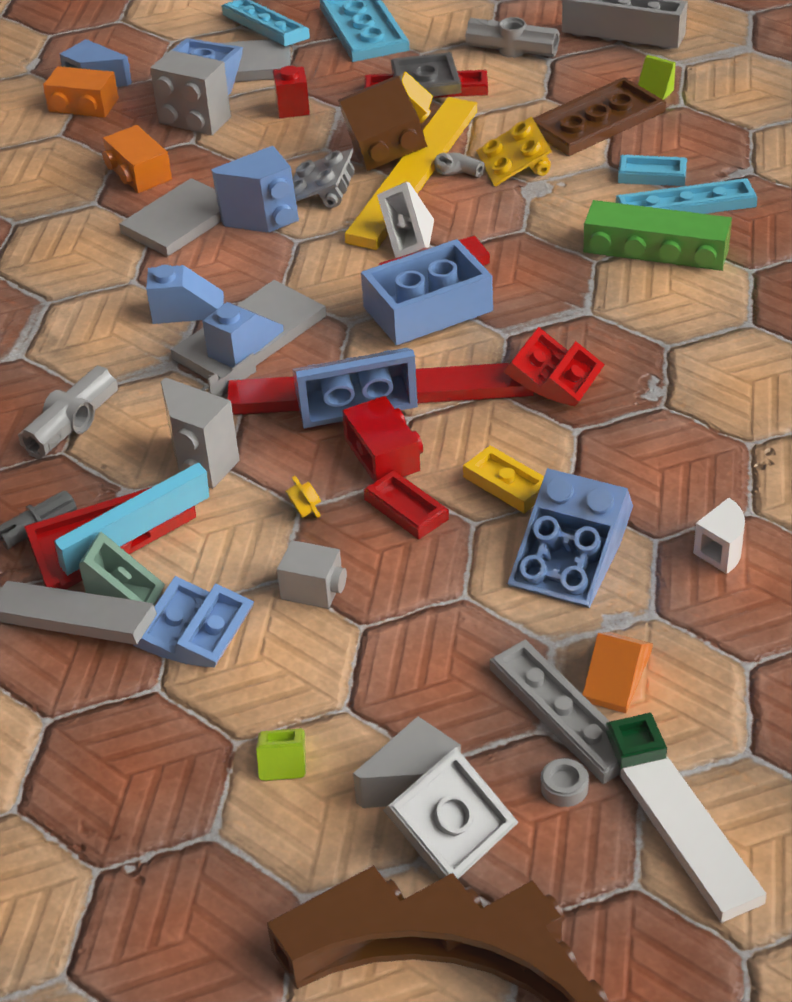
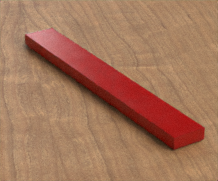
(433, 385)

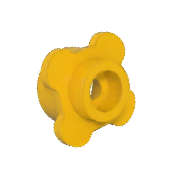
(303, 498)

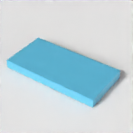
(364, 28)

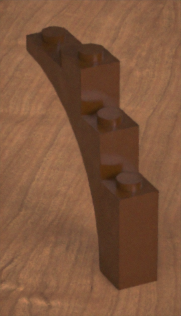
(444, 922)

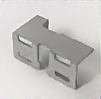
(238, 372)

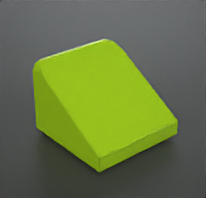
(657, 76)
(281, 754)

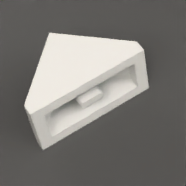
(406, 219)

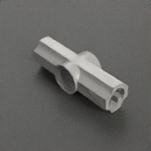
(512, 37)
(68, 412)

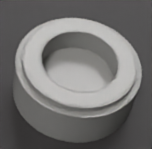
(564, 782)

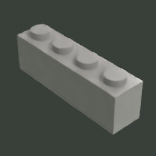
(633, 21)

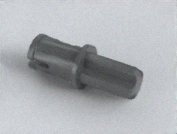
(13, 530)

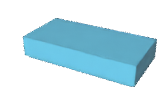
(652, 170)

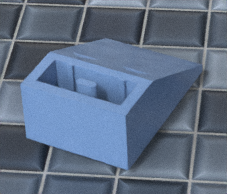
(571, 537)

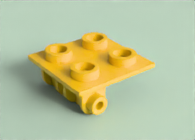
(515, 151)

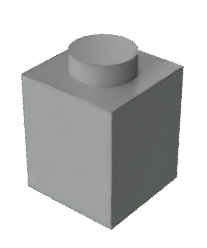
(311, 574)

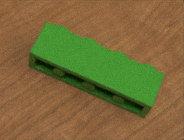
(657, 235)

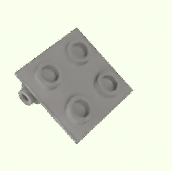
(325, 177)

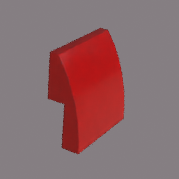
(553, 370)

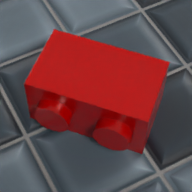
(382, 438)

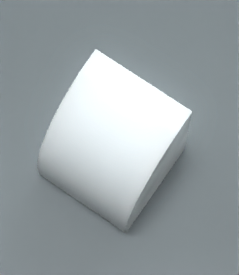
(721, 536)

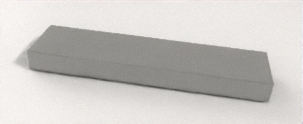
(75, 612)
(558, 707)

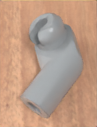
(458, 163)

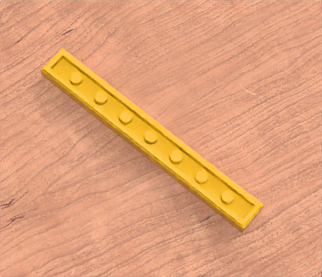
(416, 168)

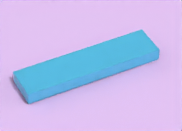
(265, 22)
(697, 198)
(136, 515)

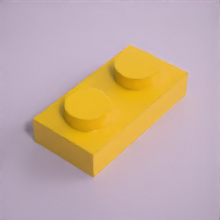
(504, 478)

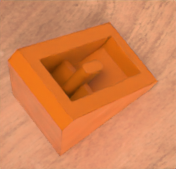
(615, 670)

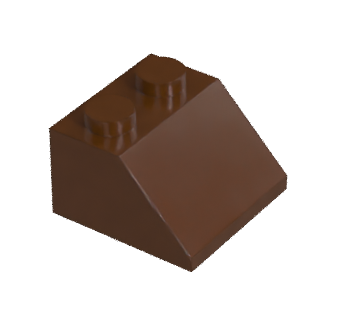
(382, 123)

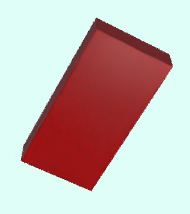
(406, 504)

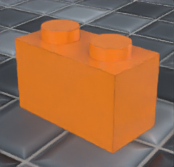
(81, 91)
(137, 158)

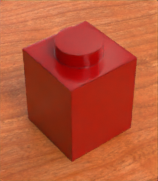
(291, 92)

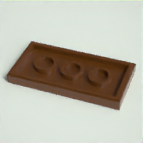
(598, 115)

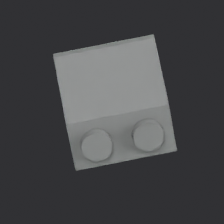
(201, 429)

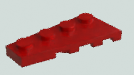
(44, 533)

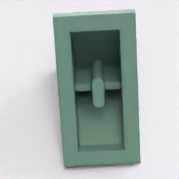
(114, 573)

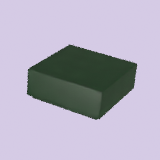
(636, 740)

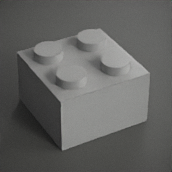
(191, 92)

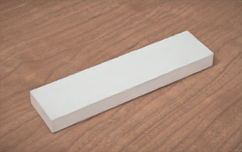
(694, 838)

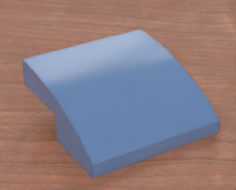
(194, 623)

